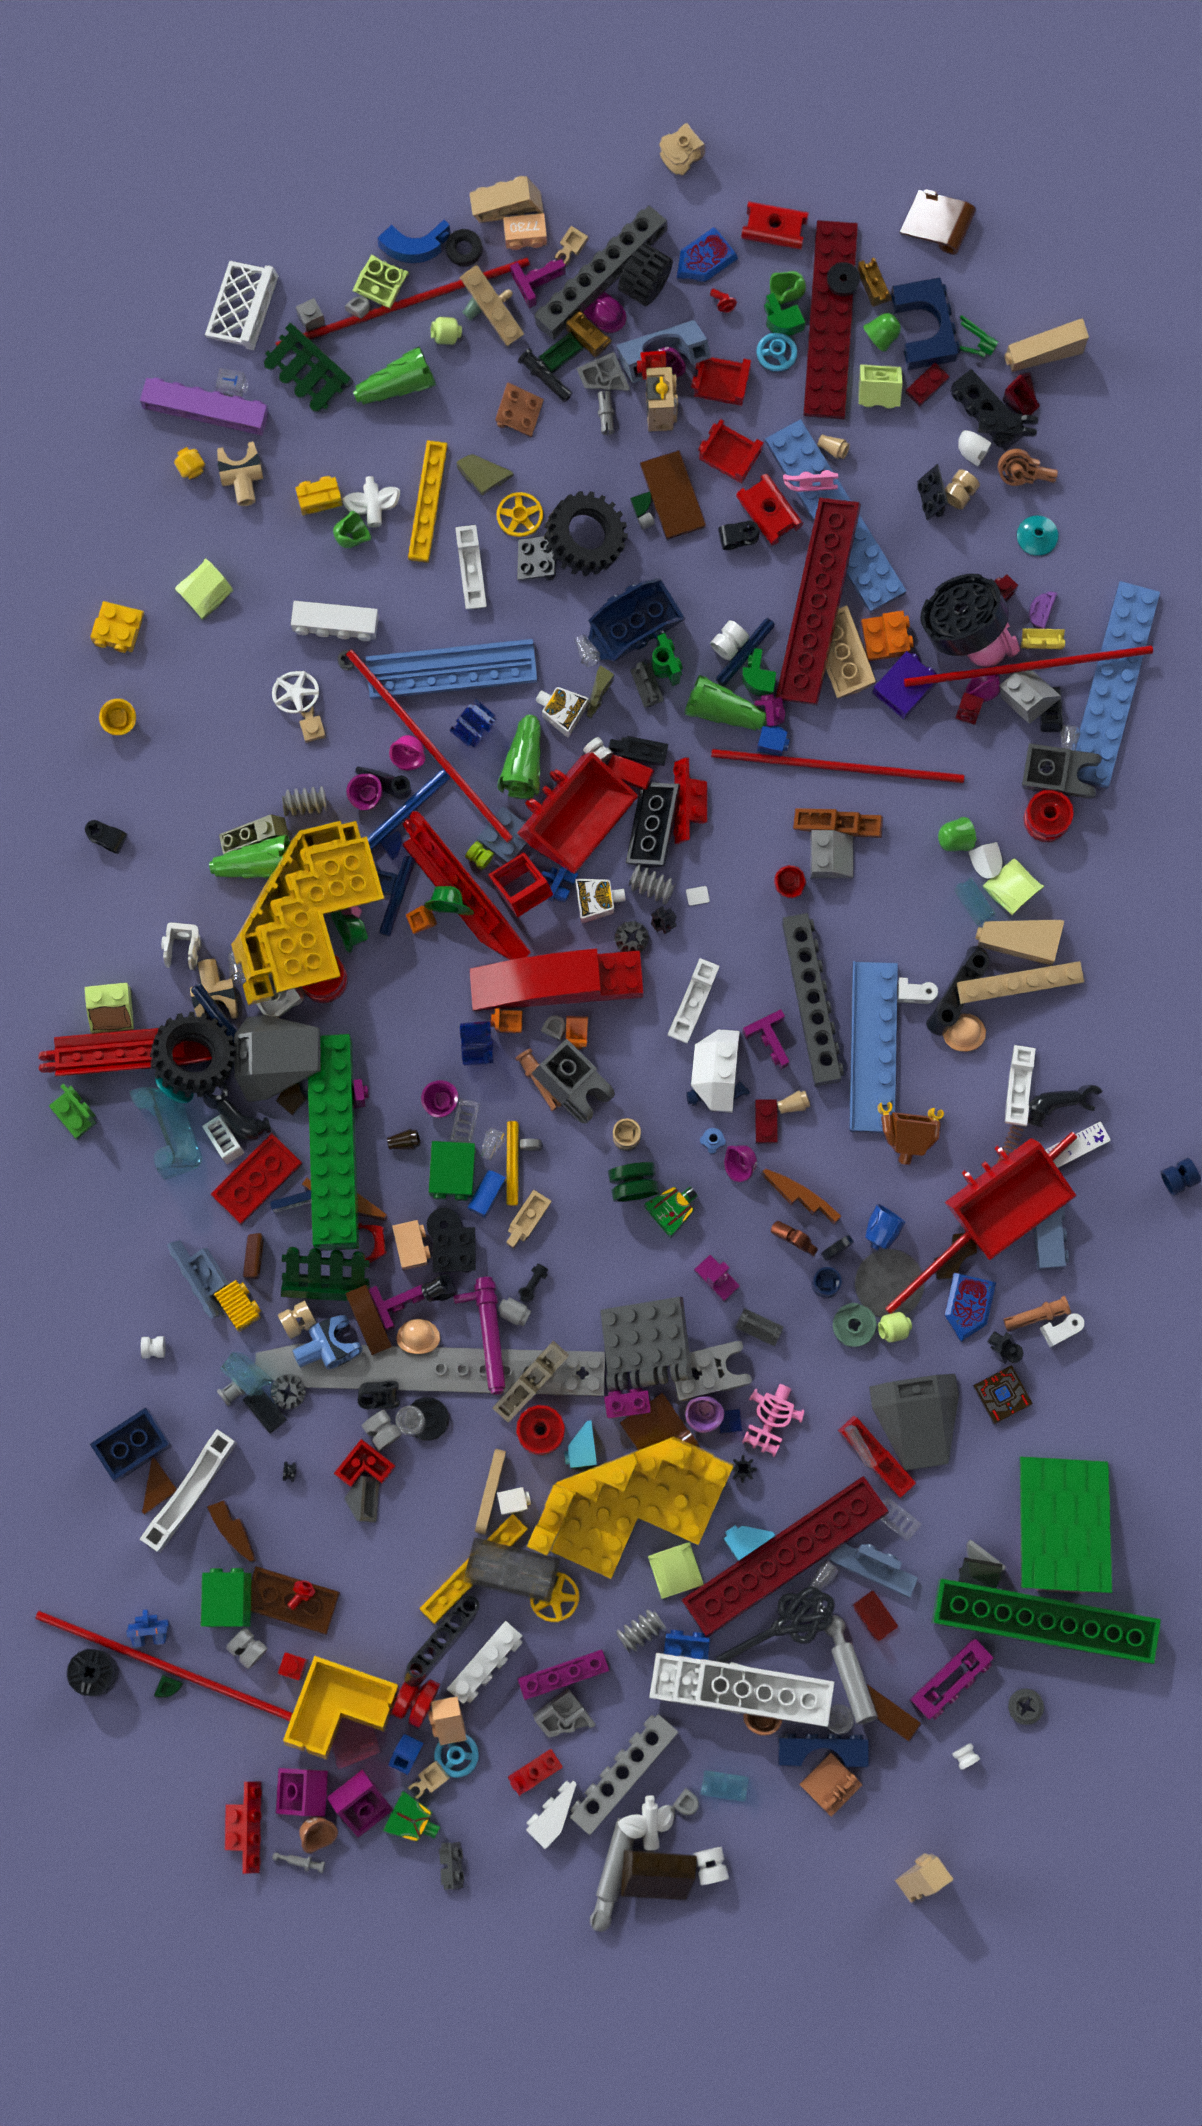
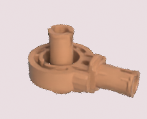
(1023, 469)

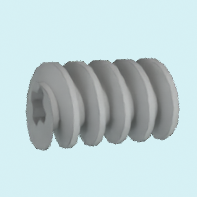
(304, 801)
(651, 884)
(641, 1630)

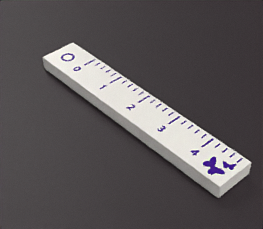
(1086, 1141)

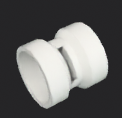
(597, 747)
(153, 1347)

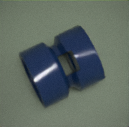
(1180, 1176)
(826, 1282)

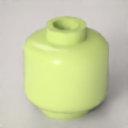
(445, 330)
(894, 1327)

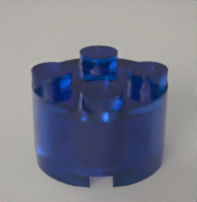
(473, 723)
(476, 1043)

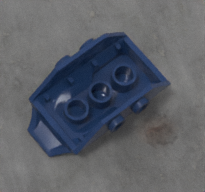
(633, 619)

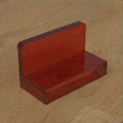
(875, 1616)

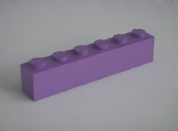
(204, 406)

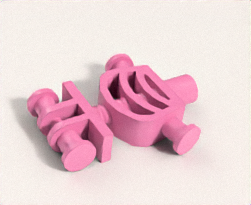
(779, 1399)

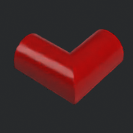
(362, 1459)

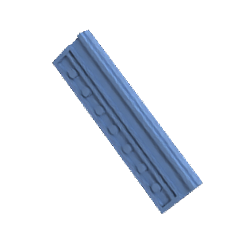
(454, 668)
(872, 1043)

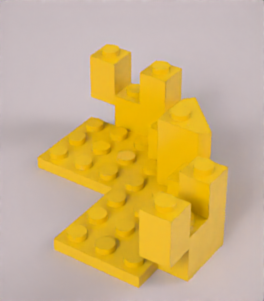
(286, 929)
(598, 1508)

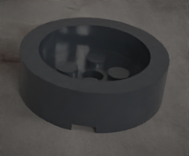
(978, 623)

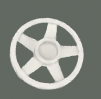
(295, 692)

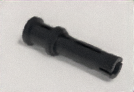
(538, 369)

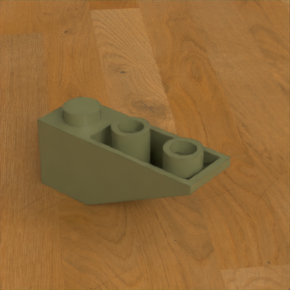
(253, 833)

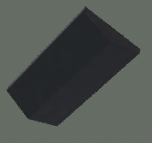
(653, 825)

